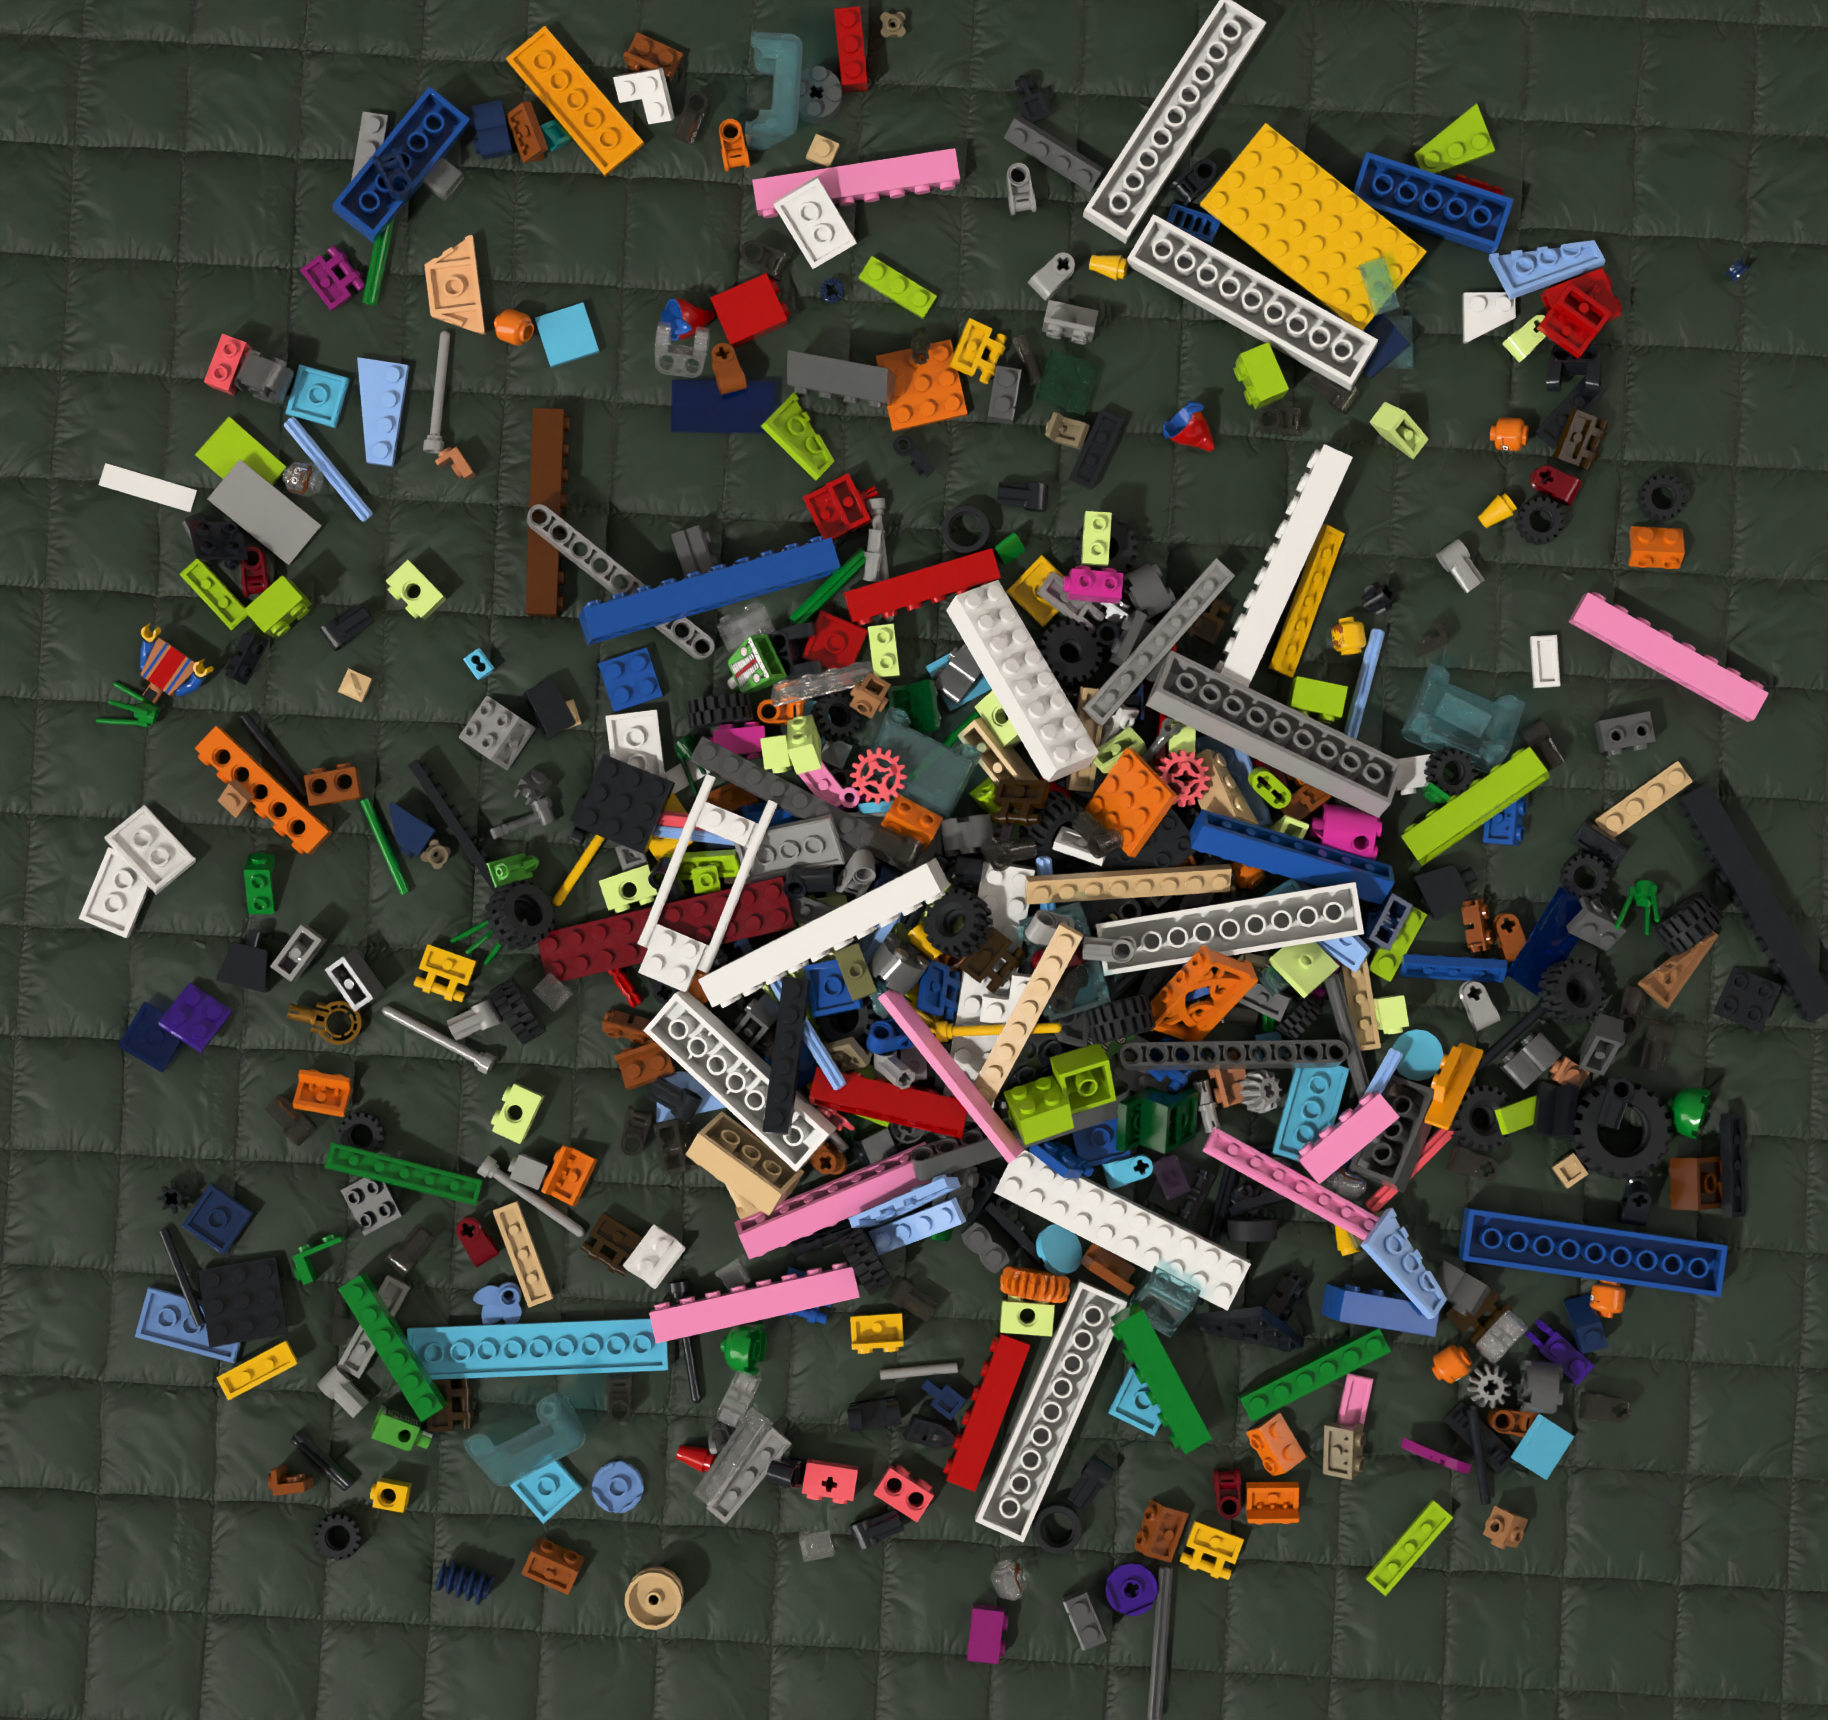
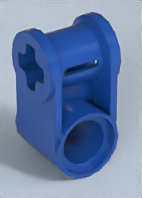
(892, 1034)

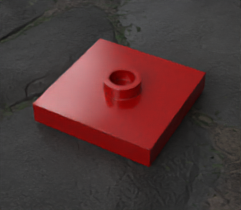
(836, 642)

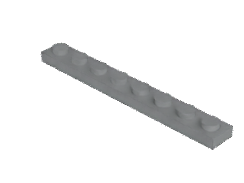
(1158, 642)

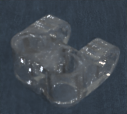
(680, 353)
(1501, 1336)
(738, 1398)

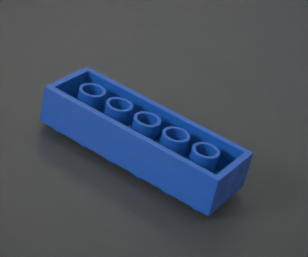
(422, 139)
(1432, 203)

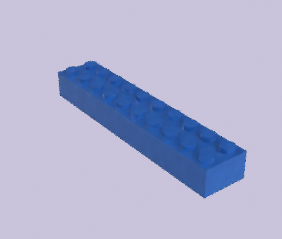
(708, 591)
(1592, 1252)

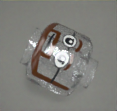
(303, 478)
(1346, 1183)
(1009, 1580)

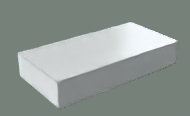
(1545, 661)

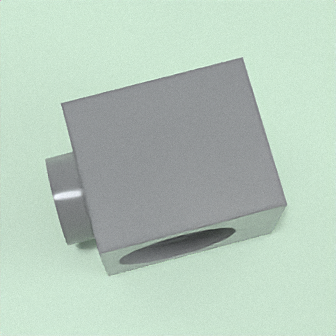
(528, 1170)

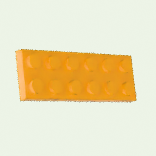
(575, 101)

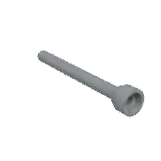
(434, 442)
(876, 509)
(482, 1060)
(491, 1169)

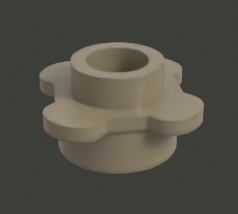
(888, 30)
(436, 861)

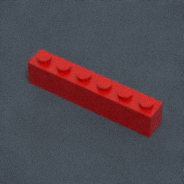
(921, 585)
(889, 1103)
(987, 1411)

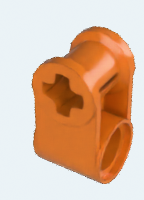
(733, 149)
(783, 713)

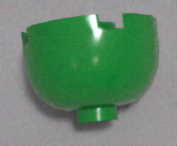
(1689, 1110)
(745, 1347)

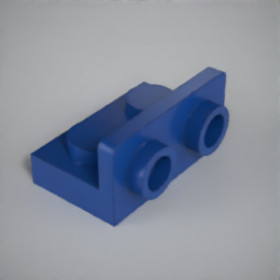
(1507, 825)

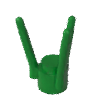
(145, 712)
(1645, 895)
(479, 942)

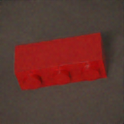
(851, 49)

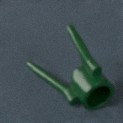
(685, 750)

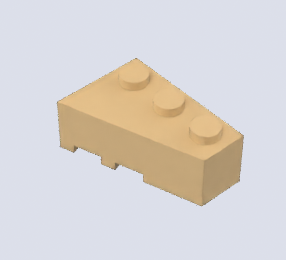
(1223, 793)

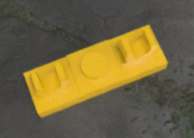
(257, 1370)

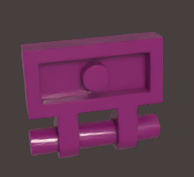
(327, 284)

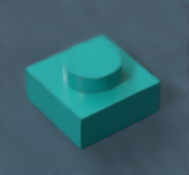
(555, 135)

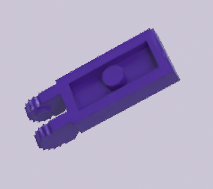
(1558, 1350)

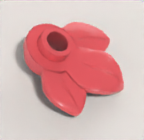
(835, 1118)

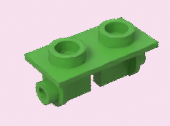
(512, 869)

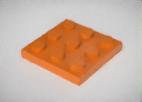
(924, 391)
(1131, 801)

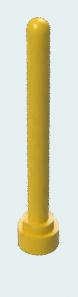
(577, 870)
(947, 1031)

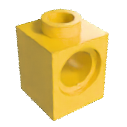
(402, 1492)

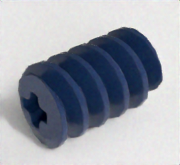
(464, 1582)

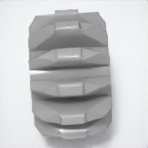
(1260, 1091)
(1482, 1380)

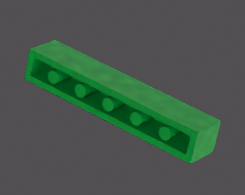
(393, 1347)
(1314, 1373)
(1160, 1377)

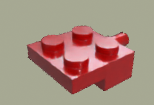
(1574, 319)
(839, 507)

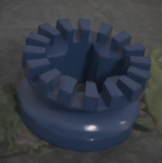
(1737, 270)
(831, 282)

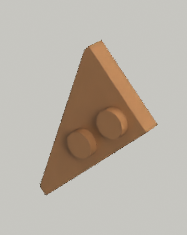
(1670, 977)

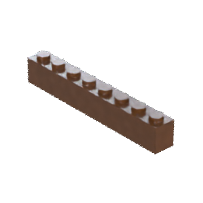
(547, 489)

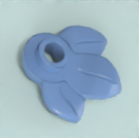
(498, 1306)

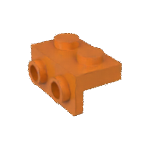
(1656, 547)
(912, 820)
(322, 1092)
(568, 1175)
(1276, 1445)
(1272, 1502)

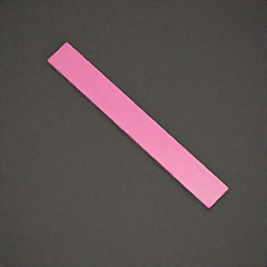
(951, 1074)
(1289, 1183)

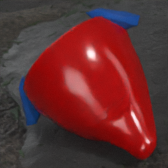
(685, 318)
(1189, 428)

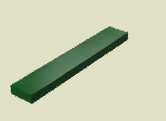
(403, 1173)

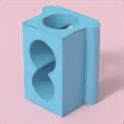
(474, 667)

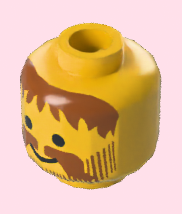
(1348, 636)

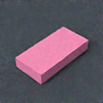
(1354, 1400)

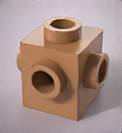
(870, 695)
(1505, 1528)

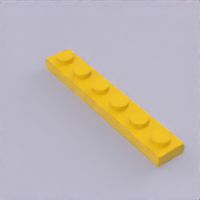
(1306, 601)

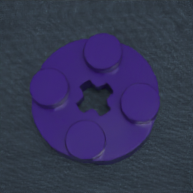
(1117, 1582)

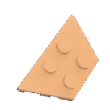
(455, 287)

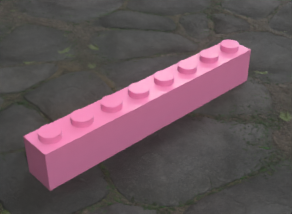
(866, 180)
(1669, 657)
(829, 1204)
(754, 1303)

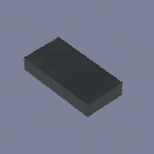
(1600, 844)

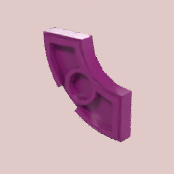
(1435, 1455)

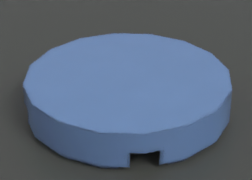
(617, 1486)

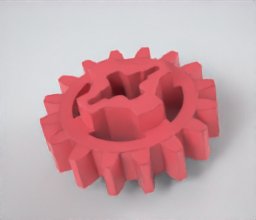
(874, 763)
(1182, 768)

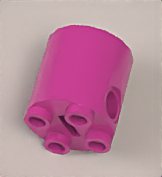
(1347, 830)

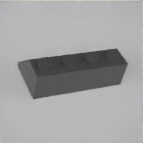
(840, 378)
(1395, 1151)

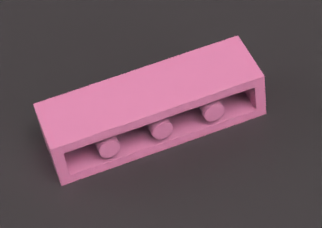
(1347, 1137)

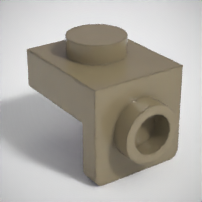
(1066, 431)

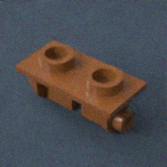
(1477, 915)
(616, 1026)

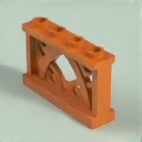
(1203, 1015)

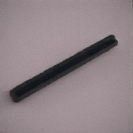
(1221, 1209)

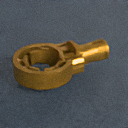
(309, 1016)

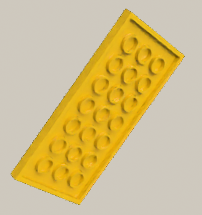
(1309, 224)

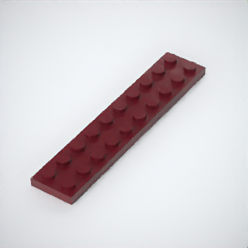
(613, 940)

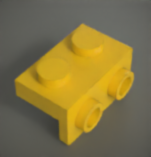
(877, 1332)

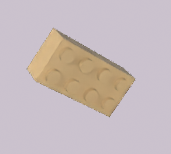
(744, 1163)

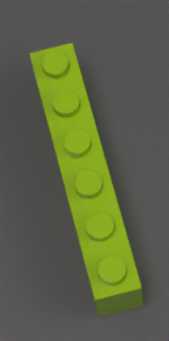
(1475, 806)

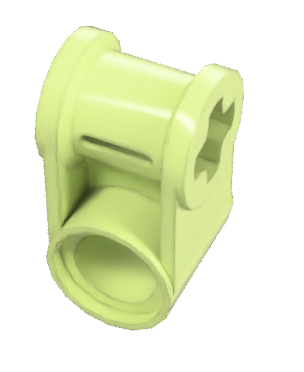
(1525, 339)

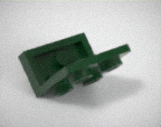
(919, 703)

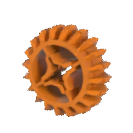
(1034, 1284)

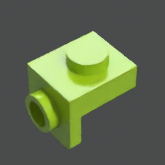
(706, 879)

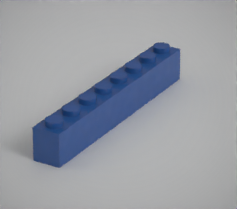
(1289, 856)

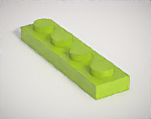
(1408, 1547)

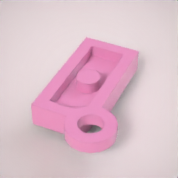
(827, 787)

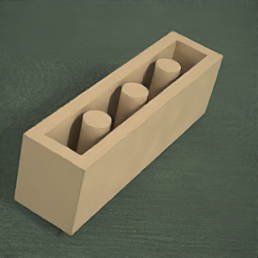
(995, 760)

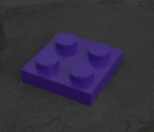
(195, 1017)

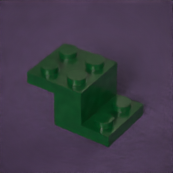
(1156, 1120)

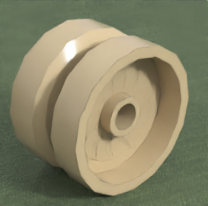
(643, 1608)

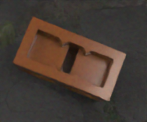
(334, 792)

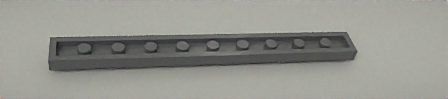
(789, 797)

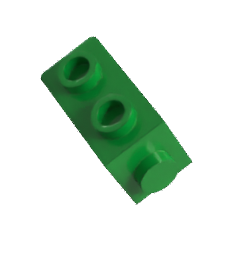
(1433, 793)
(259, 883)
(304, 1269)

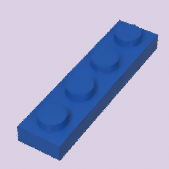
(1453, 968)

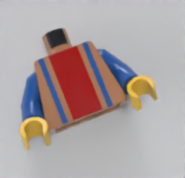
(168, 668)

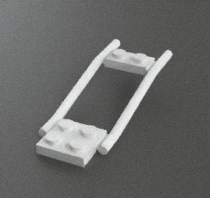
(671, 955)

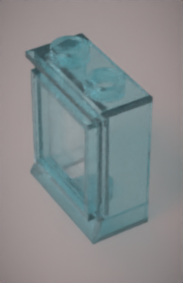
(1165, 1300)

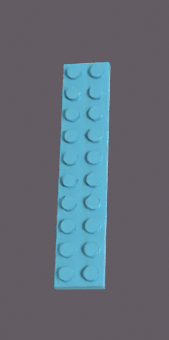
(539, 1348)

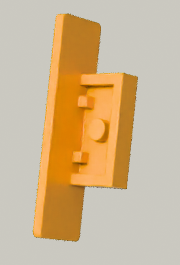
(1452, 1084)

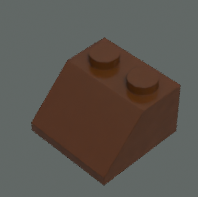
(1695, 1182)

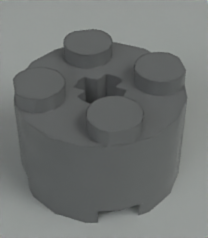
(822, 110)
(264, 377)
(1147, 591)
(966, 834)
(898, 964)
(1539, 1387)

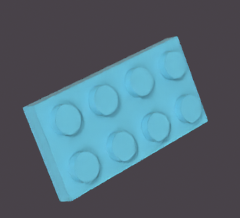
(1309, 1108)

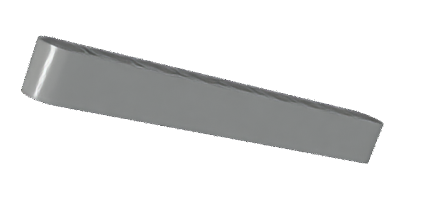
(607, 578)

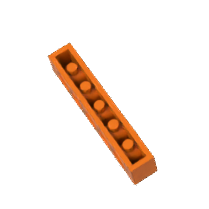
(315, 830)

